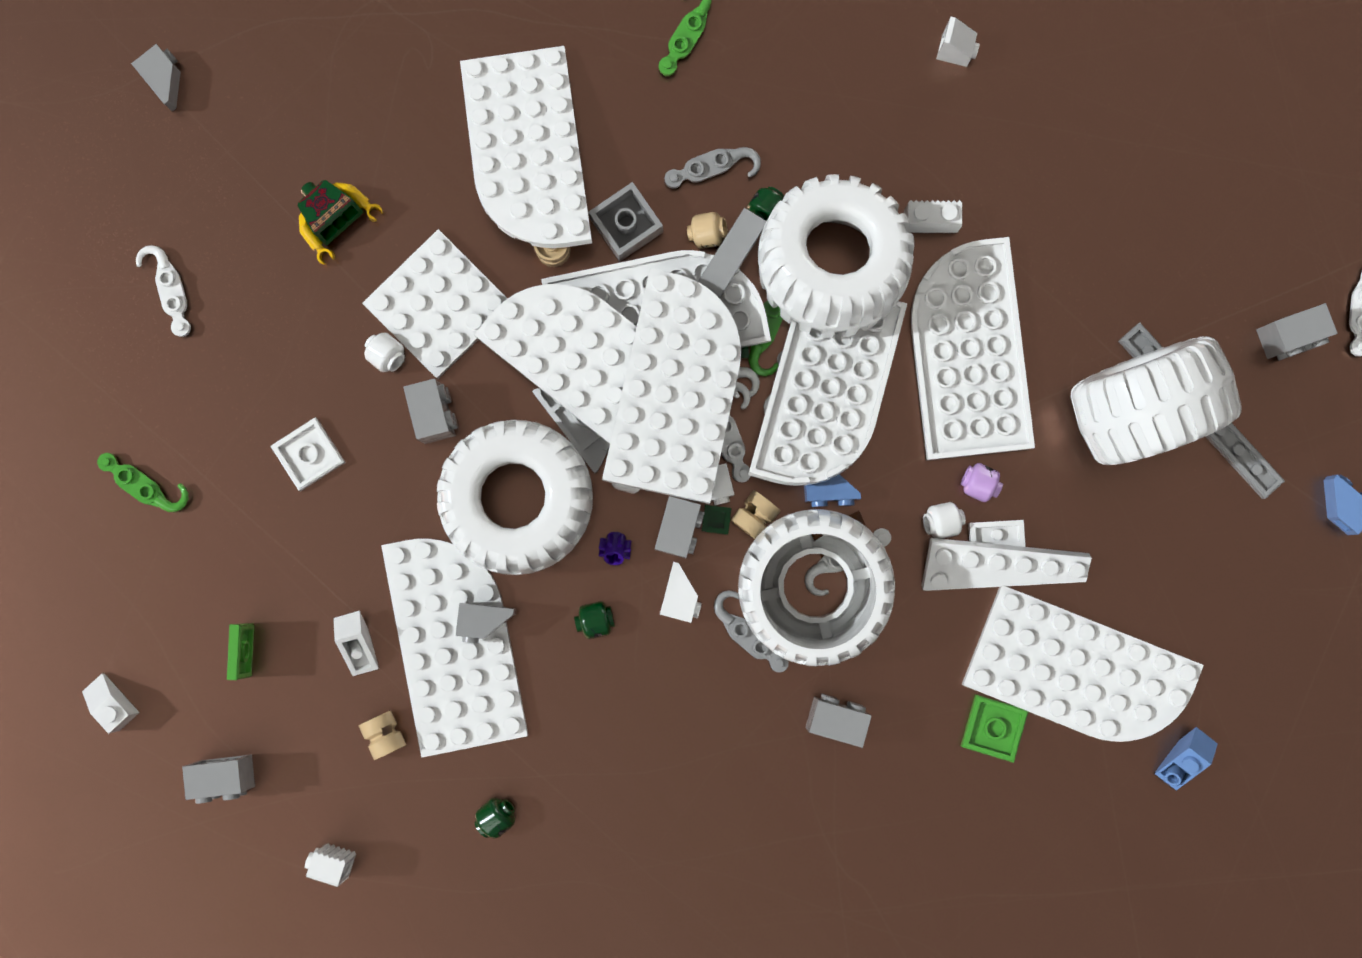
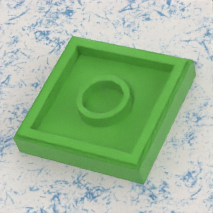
(240, 651)
(994, 728)

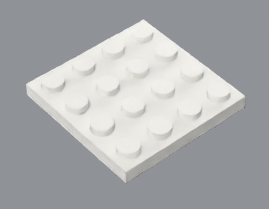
(435, 303)

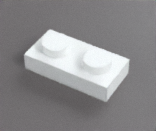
(998, 532)

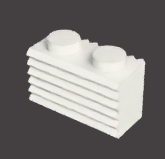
(934, 216)
(330, 864)

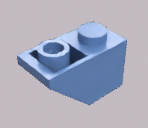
(831, 490)
(1343, 504)
(1187, 759)

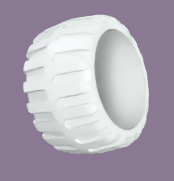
(828, 299)
(1156, 401)
(565, 506)
(817, 638)

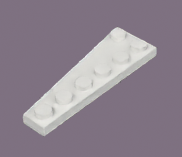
(983, 565)

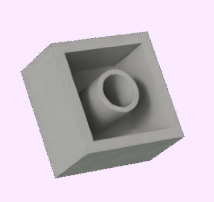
(626, 221)
(1297, 333)
(430, 411)
(678, 527)
(838, 721)
(218, 777)

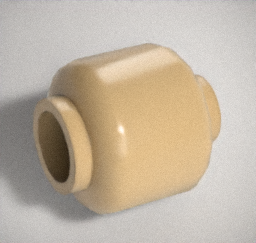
(707, 230)

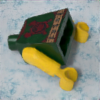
(329, 211)

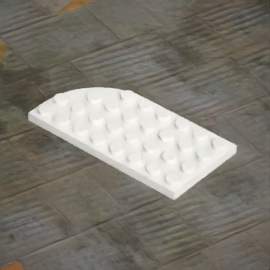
(527, 146)
(624, 286)
(567, 347)
(971, 354)
(675, 391)
(825, 402)
(1078, 670)
(457, 689)

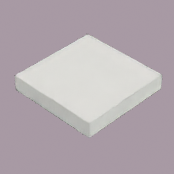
(308, 454)

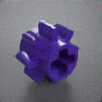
(614, 548)

